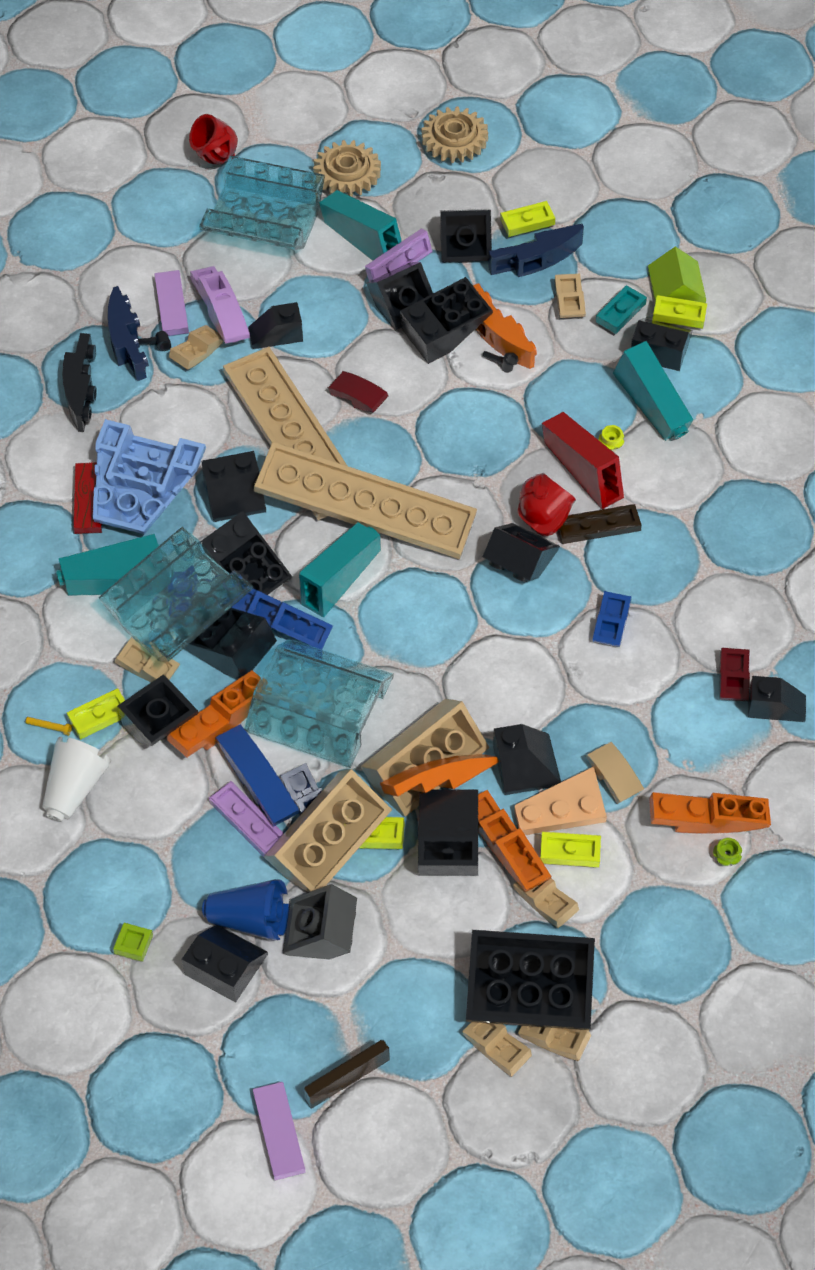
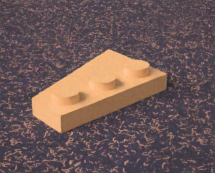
(563, 806)

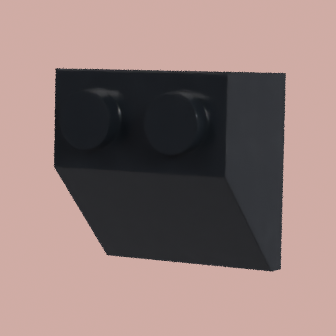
(465, 235)
(399, 290)
(666, 341)
(231, 486)
(519, 551)
(155, 711)
(223, 961)

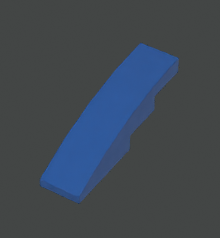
(286, 618)
(257, 775)

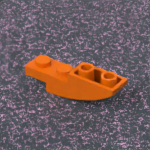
(506, 334)
(225, 712)
(710, 815)

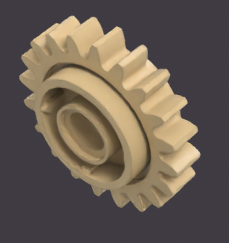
(454, 134)
(348, 168)

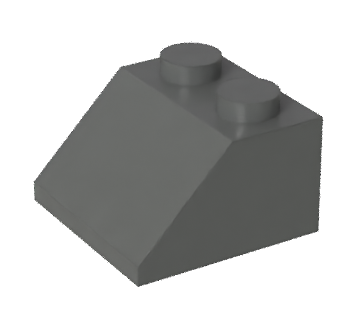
(320, 924)

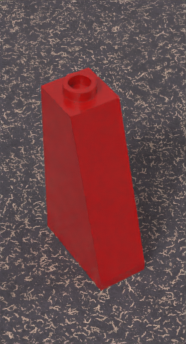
(585, 458)

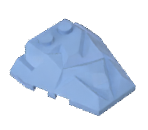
(139, 476)

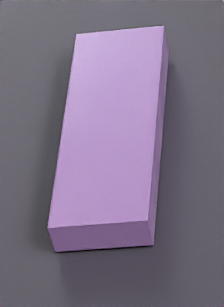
(409, 250)
(171, 303)
(246, 817)
(279, 1131)

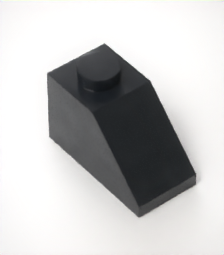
(277, 327)
(775, 700)

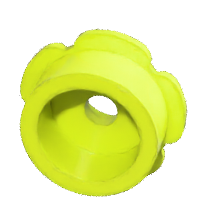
(612, 432)

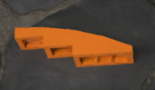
(444, 772)
(509, 844)

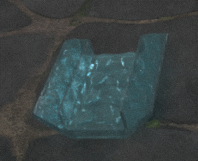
(266, 203)
(173, 595)
(315, 701)

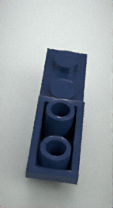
(545, 251)
(124, 334)

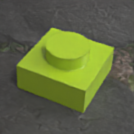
(133, 942)

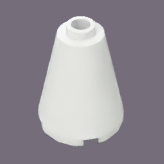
(71, 777)

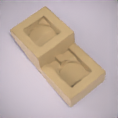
(569, 295)
(198, 347)
(144, 664)
(615, 772)
(549, 902)
(561, 1041)
(498, 1045)

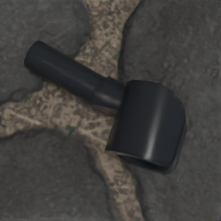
(161, 339)
(507, 362)

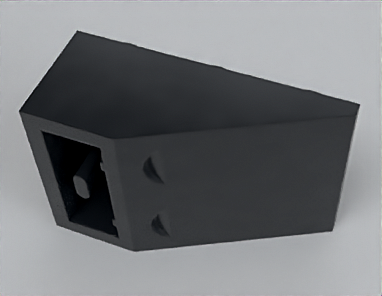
(444, 319)
(243, 549)
(234, 642)
(448, 832)

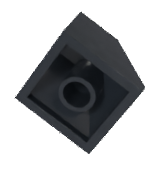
(524, 759)

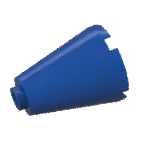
(250, 909)

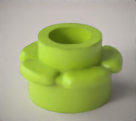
(730, 845)

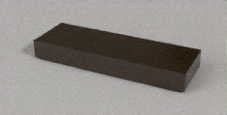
(600, 524)
(346, 1073)

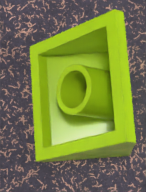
(676, 276)

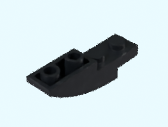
(78, 381)

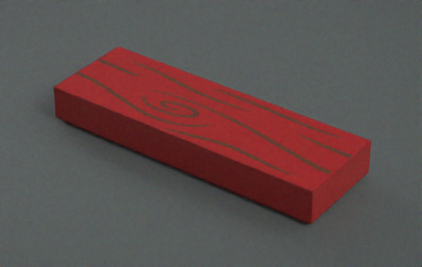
(83, 499)

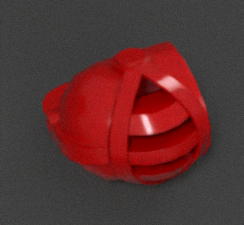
(212, 139)
(544, 504)

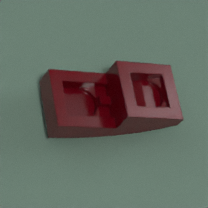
(360, 391)
(734, 674)

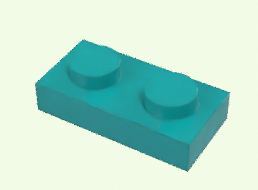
(621, 309)

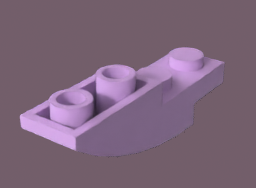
(221, 304)

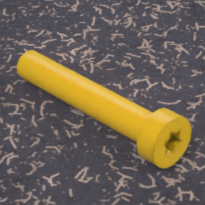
(66, 729)

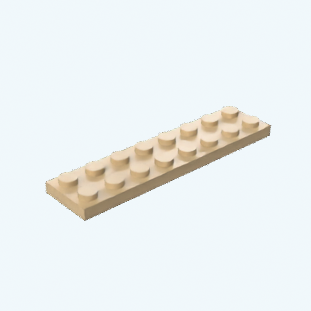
(279, 406)
(365, 499)

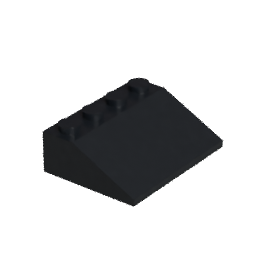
(530, 979)

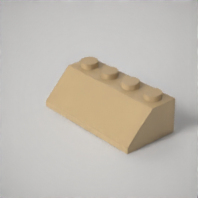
(437, 735)
(318, 840)

